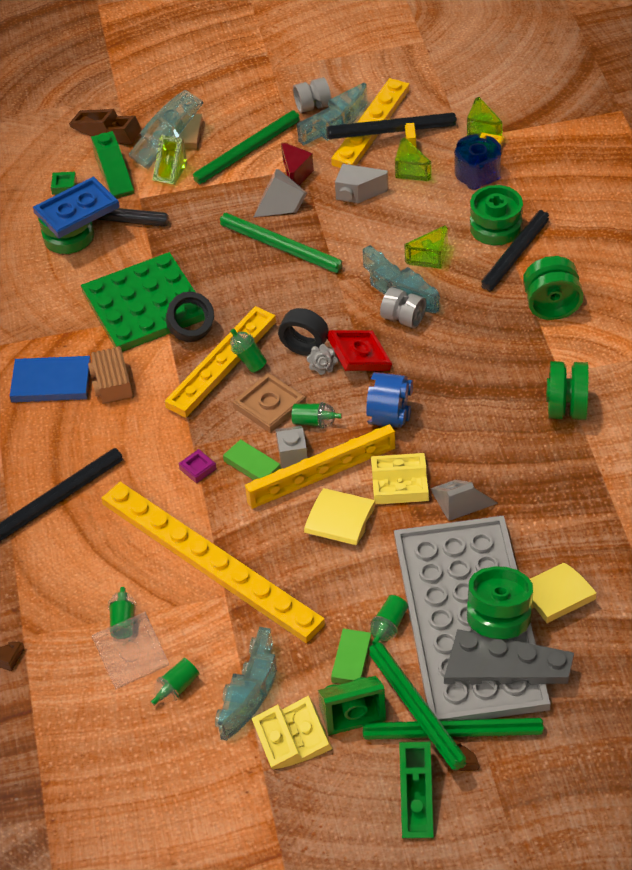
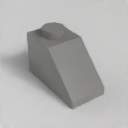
(360, 183)
(291, 445)

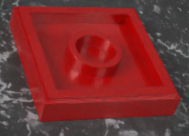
(359, 350)

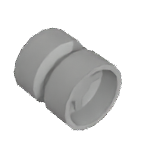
(311, 95)
(400, 307)

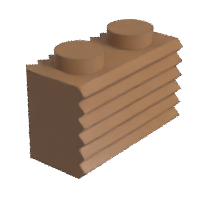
(111, 375)

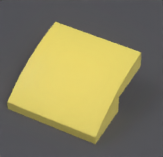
(399, 478)
(339, 516)
(560, 592)
(291, 733)

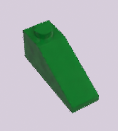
(112, 164)
(416, 789)

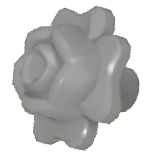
(322, 359)

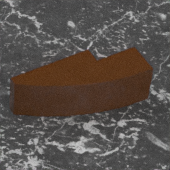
(106, 120)

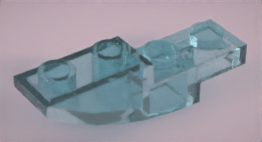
(342, 110)
(167, 121)
(386, 275)
(250, 689)

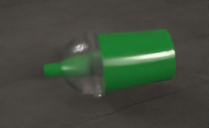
(247, 350)
(314, 414)
(121, 607)
(386, 622)
(174, 682)

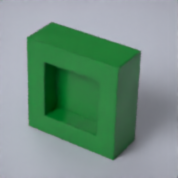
(62, 181)

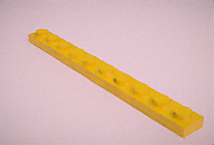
(214, 562)

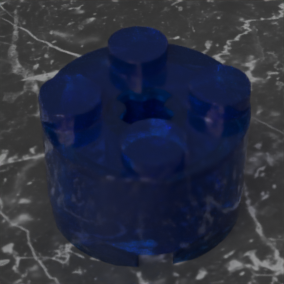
(477, 161)

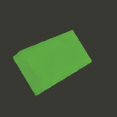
(250, 461)
(351, 656)

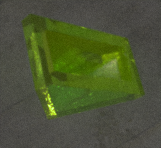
(483, 120)
(170, 160)
(411, 163)
(428, 249)

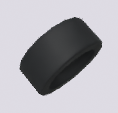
(193, 298)
(305, 319)

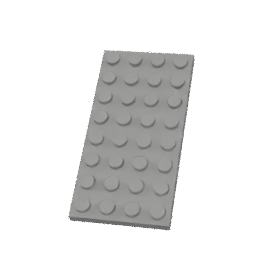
(435, 577)

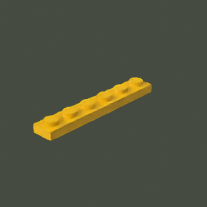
(380, 109)
(216, 365)
(320, 466)

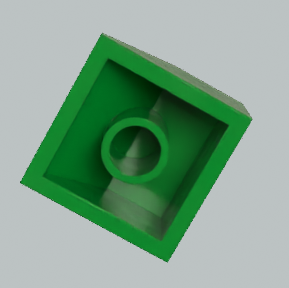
(352, 704)

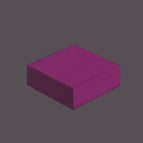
(197, 466)

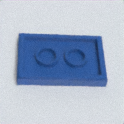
(76, 207)
(50, 379)

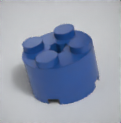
(389, 400)

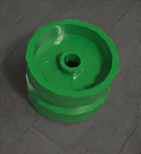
(496, 215)
(70, 242)
(553, 288)
(567, 390)
(499, 602)

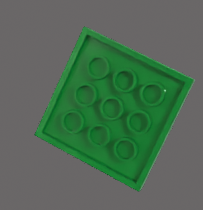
(136, 301)

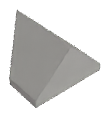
(280, 196)
(460, 498)

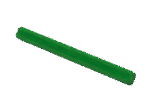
(246, 147)
(281, 242)
(418, 707)
(460, 728)

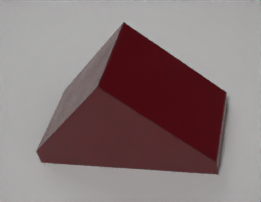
(297, 163)

